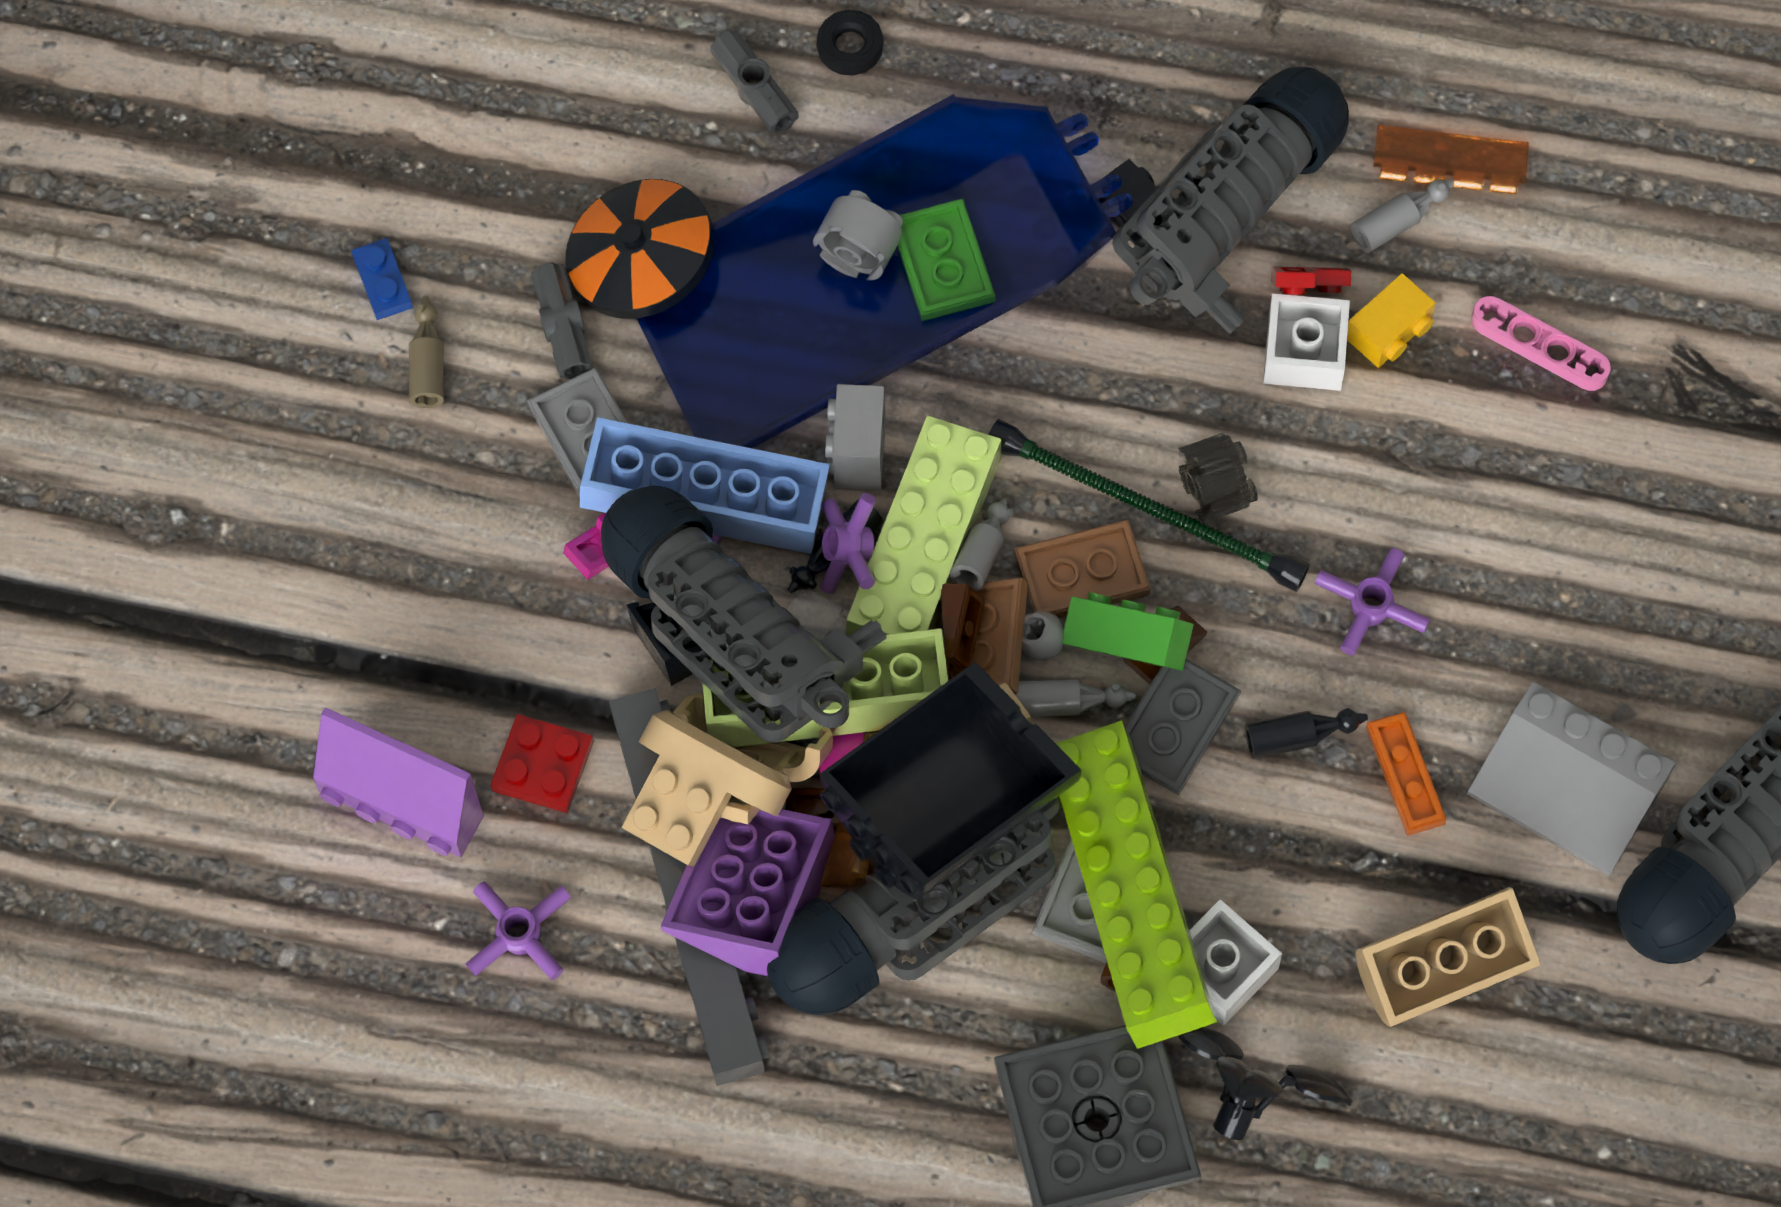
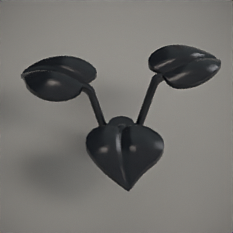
(1246, 1084)

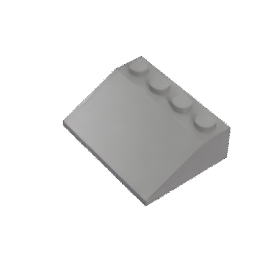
(1571, 778)

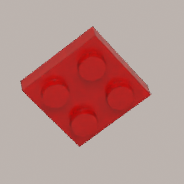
(542, 763)

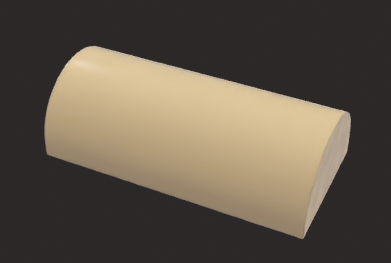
(1446, 957)

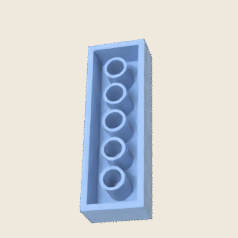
(738, 488)

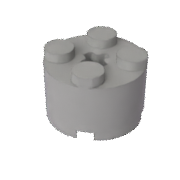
(858, 236)

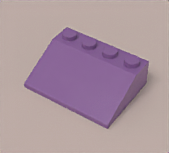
(395, 784)
(749, 886)

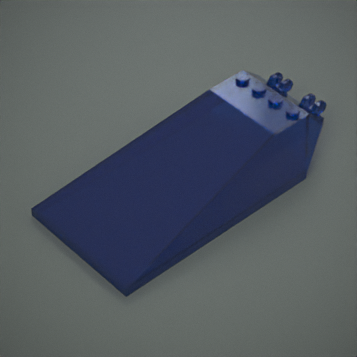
(783, 327)

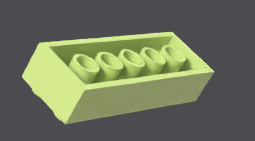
(926, 527)
(892, 681)

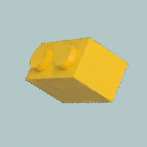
(1390, 321)

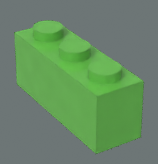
(1128, 631)

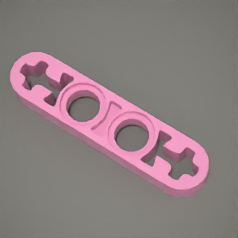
(1543, 338)

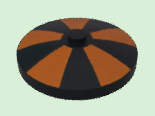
(640, 248)

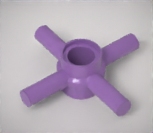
(848, 543)
(1372, 615)
(521, 945)

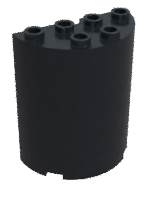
(944, 782)

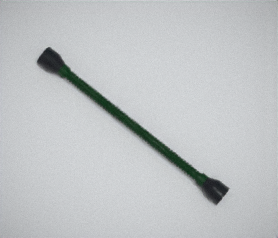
(1282, 568)

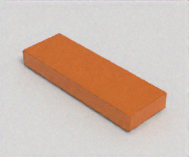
(1406, 773)

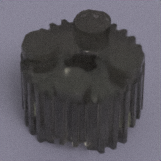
(1216, 476)

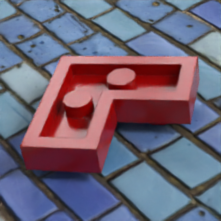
(1296, 279)

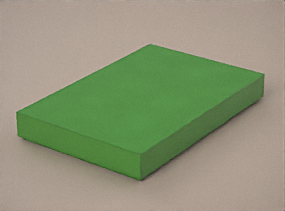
(943, 260)

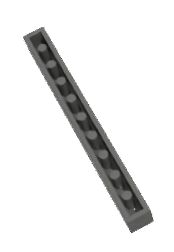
(713, 983)

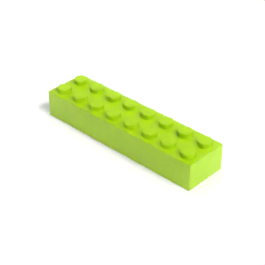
(1133, 890)

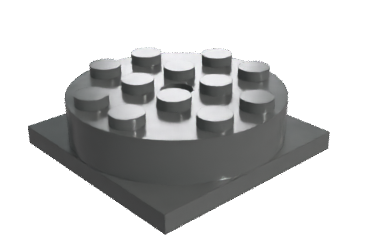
(1105, 1077)

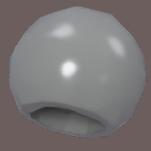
(1042, 636)

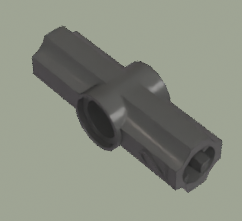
(764, 97)
(561, 320)

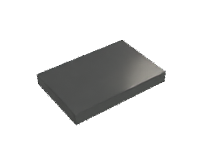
(1178, 722)

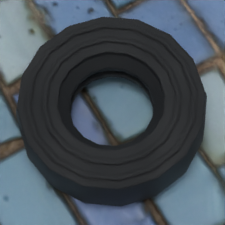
(845, 22)

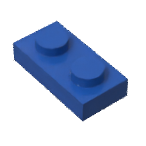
(382, 279)

